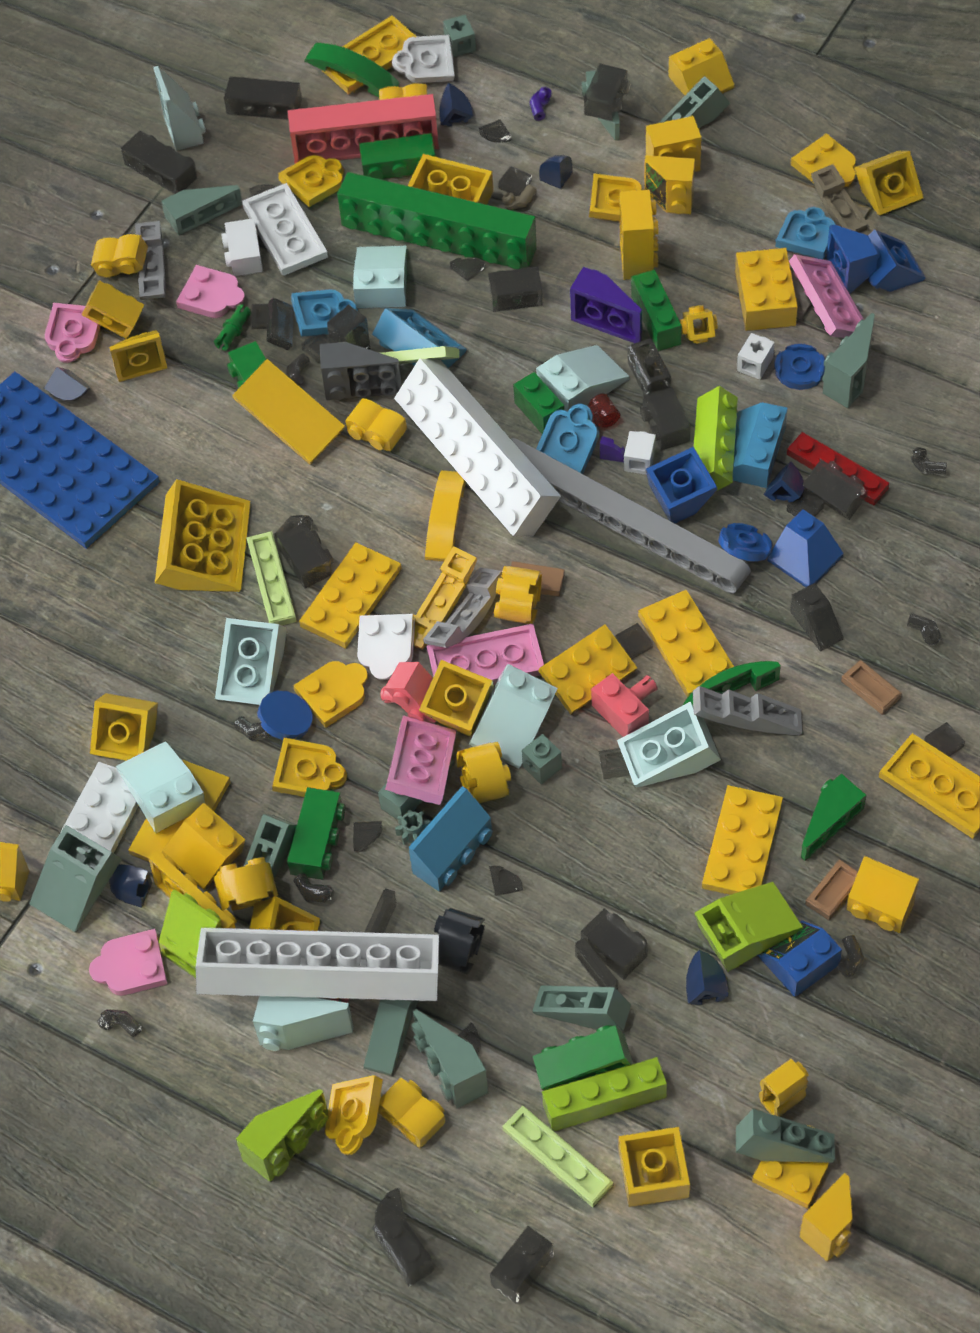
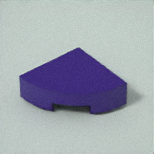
(611, 451)

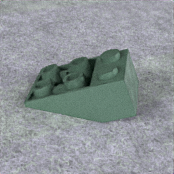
(848, 365)
(73, 878)
(452, 1059)

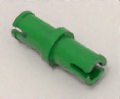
(232, 327)

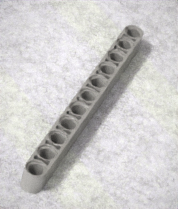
(639, 523)

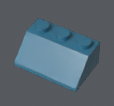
(409, 330)
(758, 442)
(450, 840)

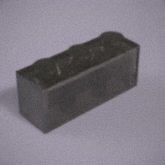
(261, 97)
(159, 162)

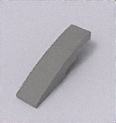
(752, 713)

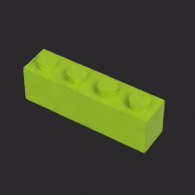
(716, 434)
(604, 1094)

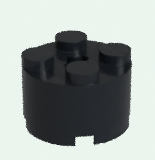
(458, 939)

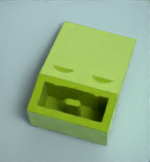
(747, 923)
(182, 930)
(281, 1132)

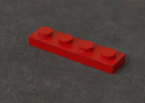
(810, 451)

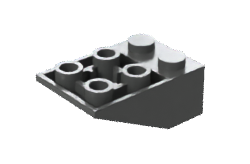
(357, 372)

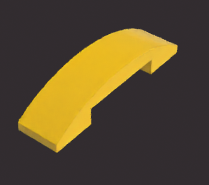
(444, 515)
(444, 594)

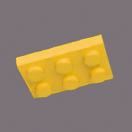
(585, 666)

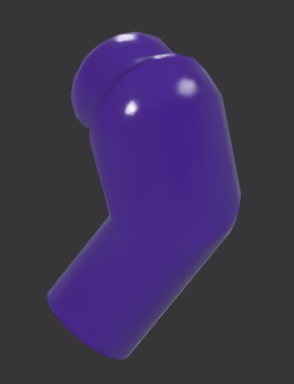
(538, 102)

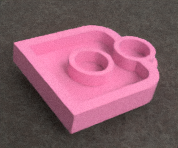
(210, 293)
(70, 332)
(130, 964)

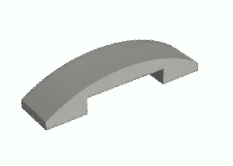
(152, 277)
(469, 613)

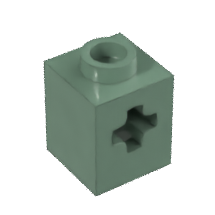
(460, 30)
(541, 759)

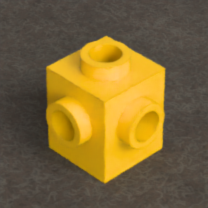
(706, 328)

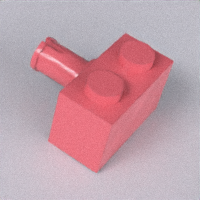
(408, 688)
(622, 705)

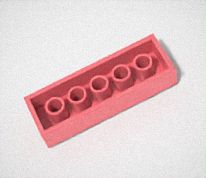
(340, 128)

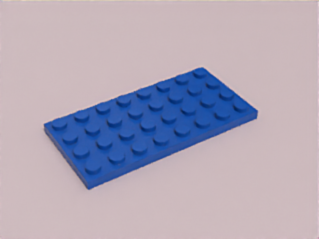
(65, 464)

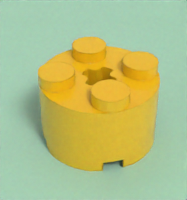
(518, 594)
(483, 772)
(245, 885)

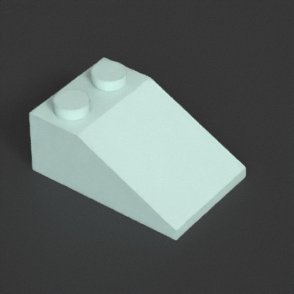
(179, 112)
(380, 277)
(581, 375)
(249, 660)
(514, 713)
(669, 747)
(161, 786)
(299, 1021)

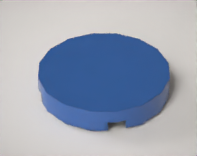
(799, 366)
(744, 542)
(285, 715)

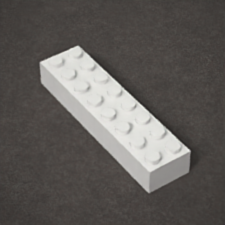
(477, 447)
(317, 964)

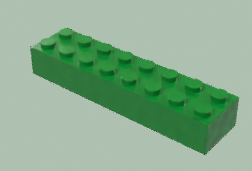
(437, 221)

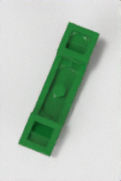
(351, 64)
(756, 673)

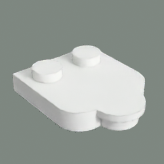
(425, 59)
(385, 642)

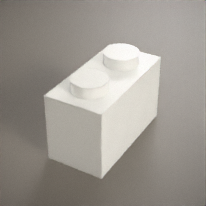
(243, 247)

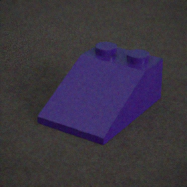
(604, 306)

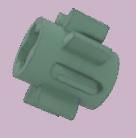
(411, 826)

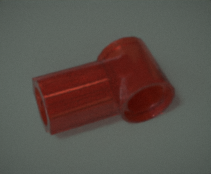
(603, 411)

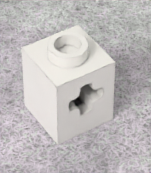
(756, 351)
(639, 452)

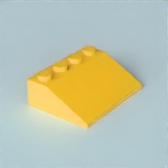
(202, 539)

